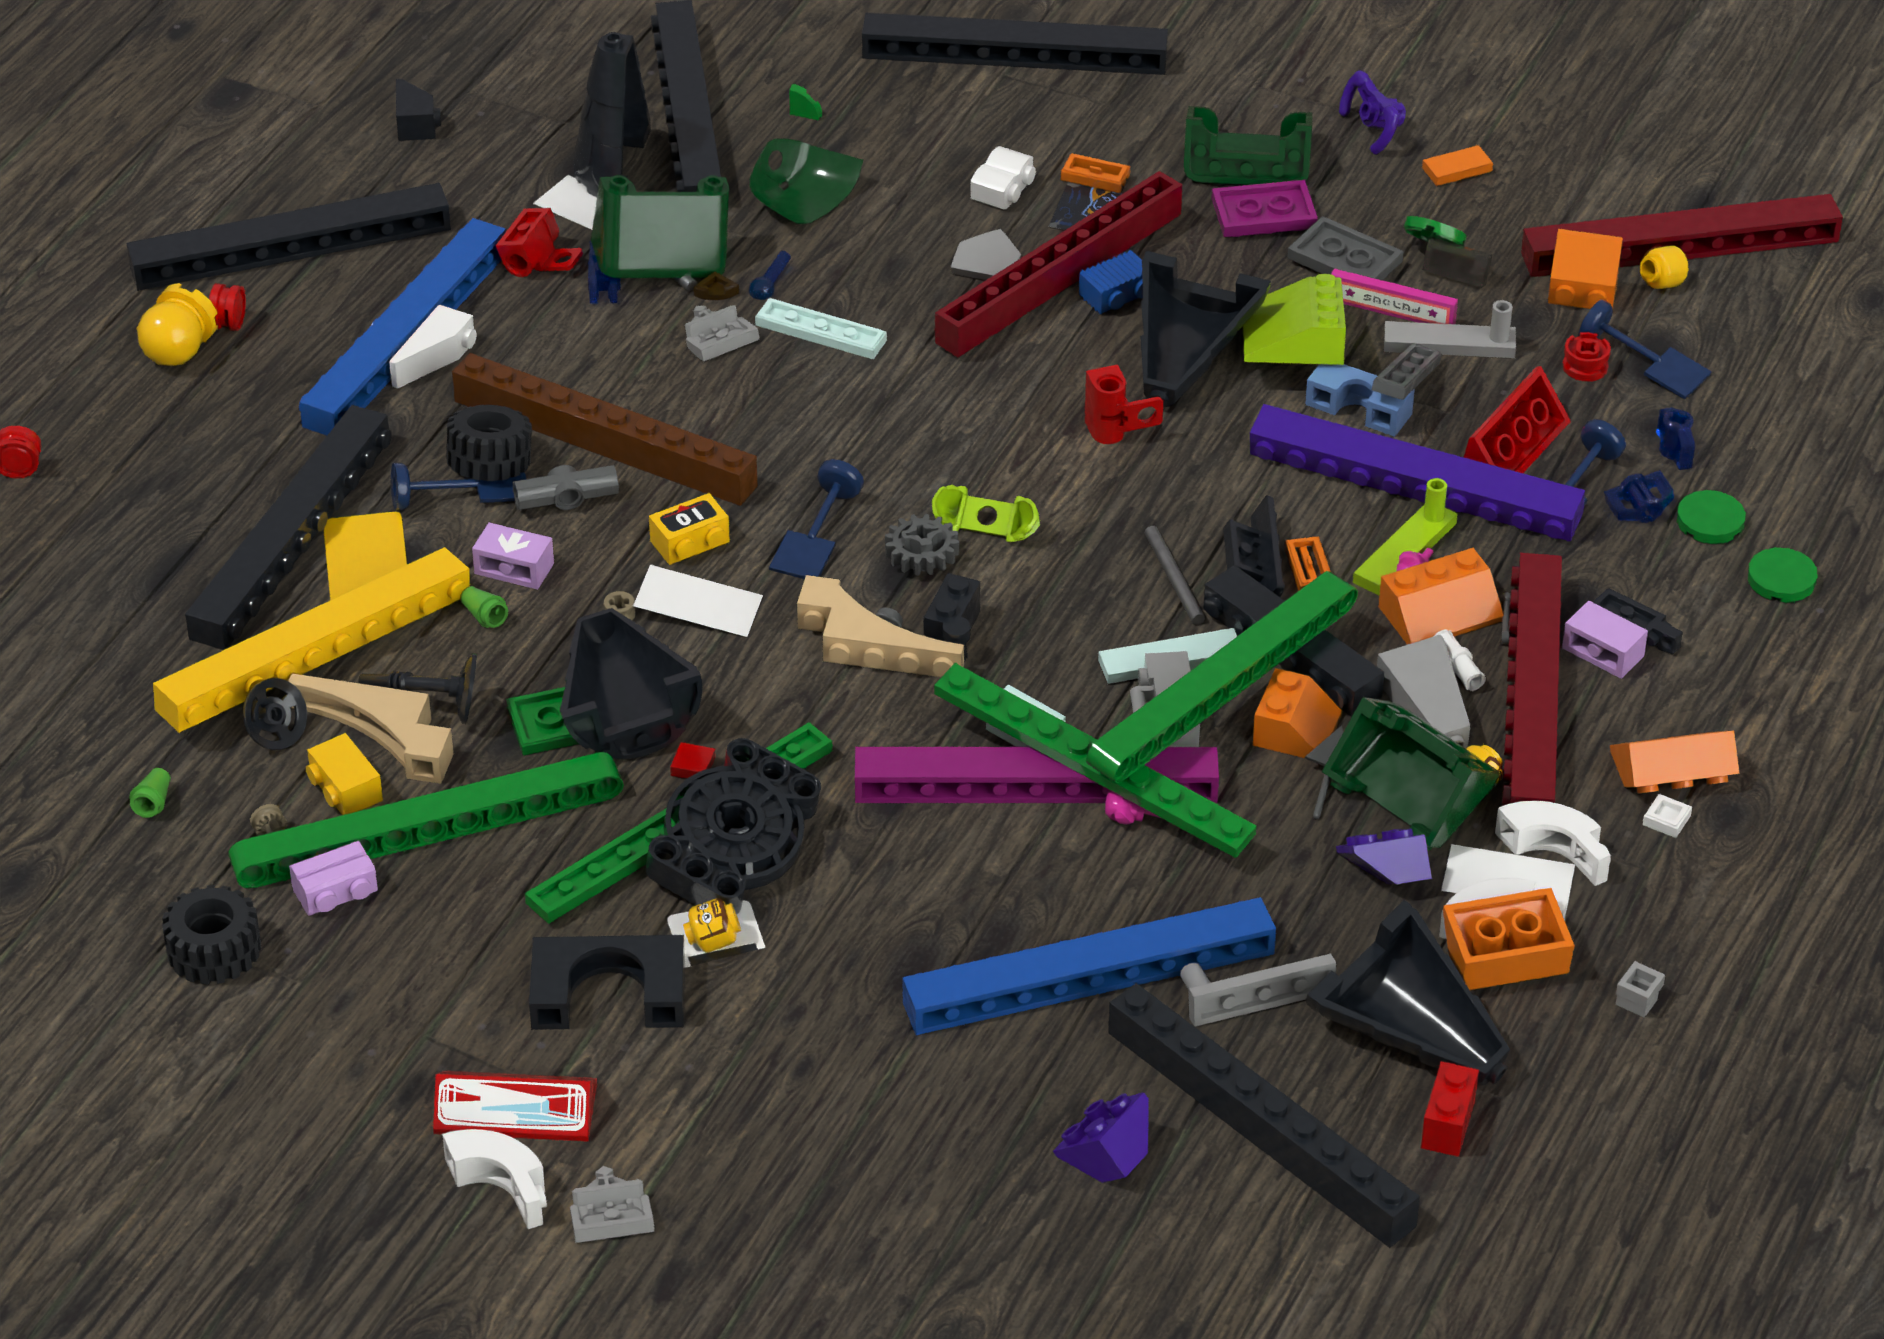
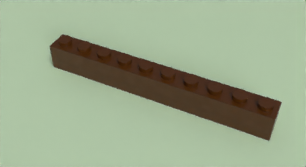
(609, 429)

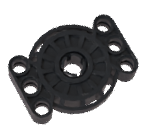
(751, 792)

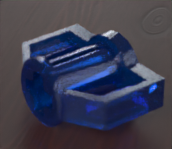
(1676, 436)
(1637, 491)

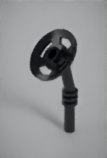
(458, 686)
(271, 712)

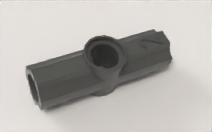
(565, 487)

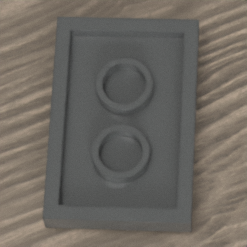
(1335, 246)

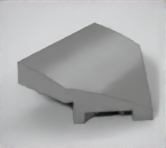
(984, 255)
(718, 332)
(610, 1208)

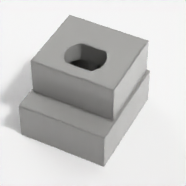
(1639, 989)

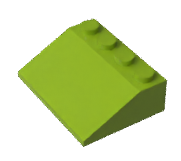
(1299, 324)

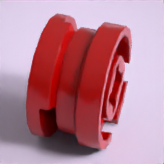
(229, 305)
(1586, 357)
(19, 451)

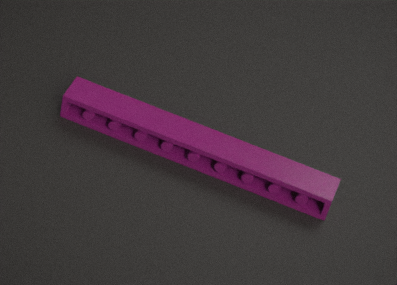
(1006, 775)

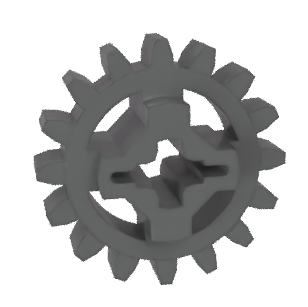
(921, 544)

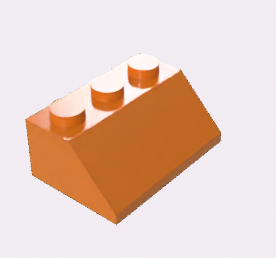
(1441, 595)
(1676, 760)
(1508, 938)

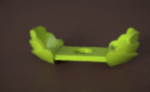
(1013, 520)

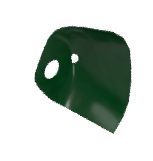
(815, 179)

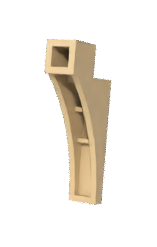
(865, 640)
(389, 716)

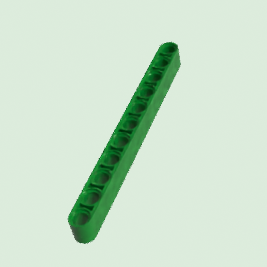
(1221, 677)
(432, 817)

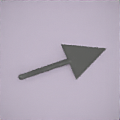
(1320, 756)

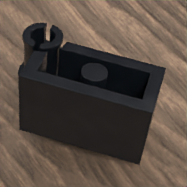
(953, 611)

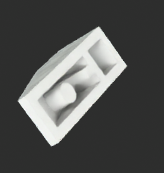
(433, 345)

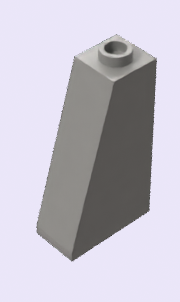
(1426, 685)

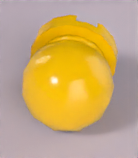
(176, 326)

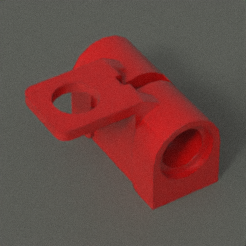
(530, 244)
(1108, 410)

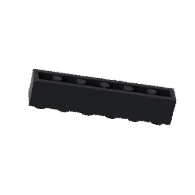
(1334, 666)

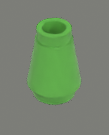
(486, 607)
(150, 794)

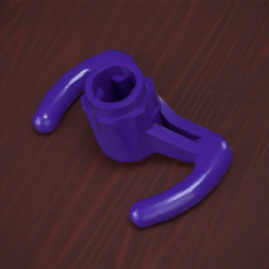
(1375, 110)

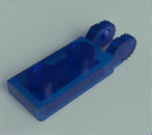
(600, 282)

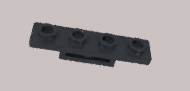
(1256, 547)

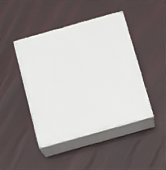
(1667, 815)

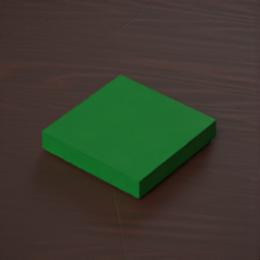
(539, 721)

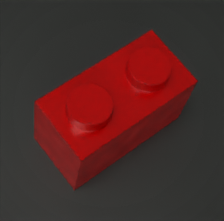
(1449, 1108)

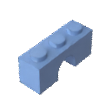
(1341, 385)

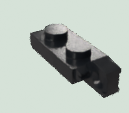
(1659, 630)

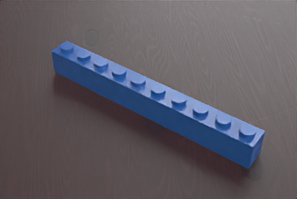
(366, 365)
(1087, 965)

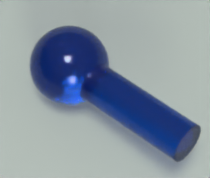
(762, 287)

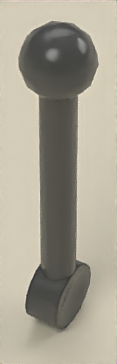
(1505, 600)

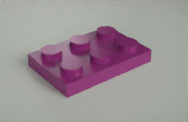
(1264, 208)

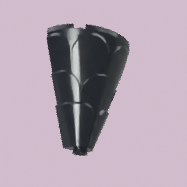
(612, 112)
(1188, 324)
(626, 688)
(1413, 1000)

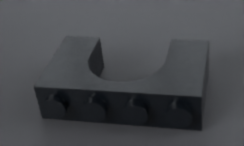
(565, 962)

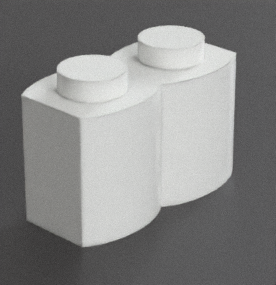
(1002, 177)

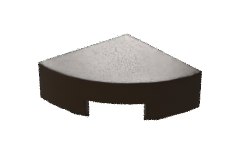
(716, 288)

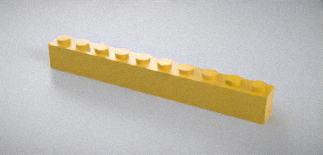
(311, 639)

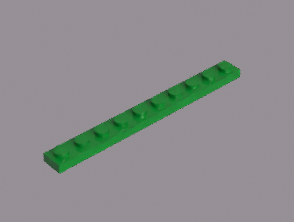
(1070, 747)
(630, 849)

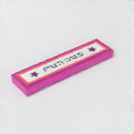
(1396, 299)

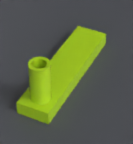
(1415, 535)

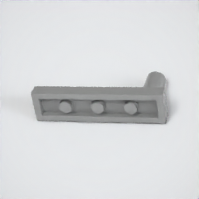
(1455, 339)
(1253, 990)

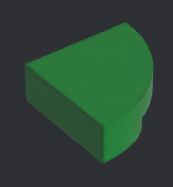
(803, 104)

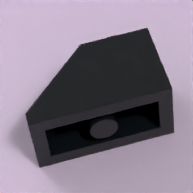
(415, 113)

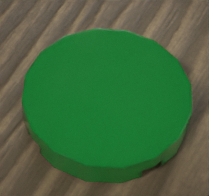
(1426, 229)
(1711, 516)
(1782, 574)

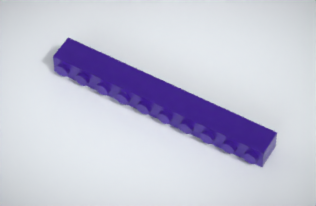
(1407, 467)

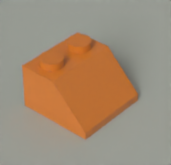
(1584, 269)
(1294, 715)

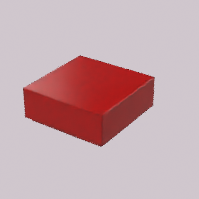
(691, 760)

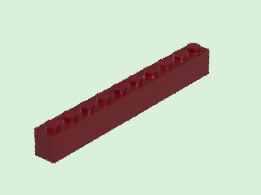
(1701, 230)
(1057, 264)
(1534, 679)

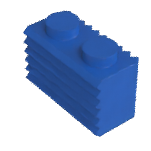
(1112, 282)

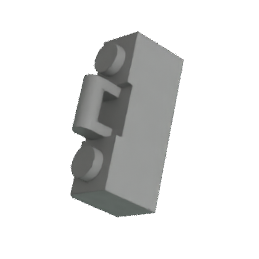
(1157, 675)

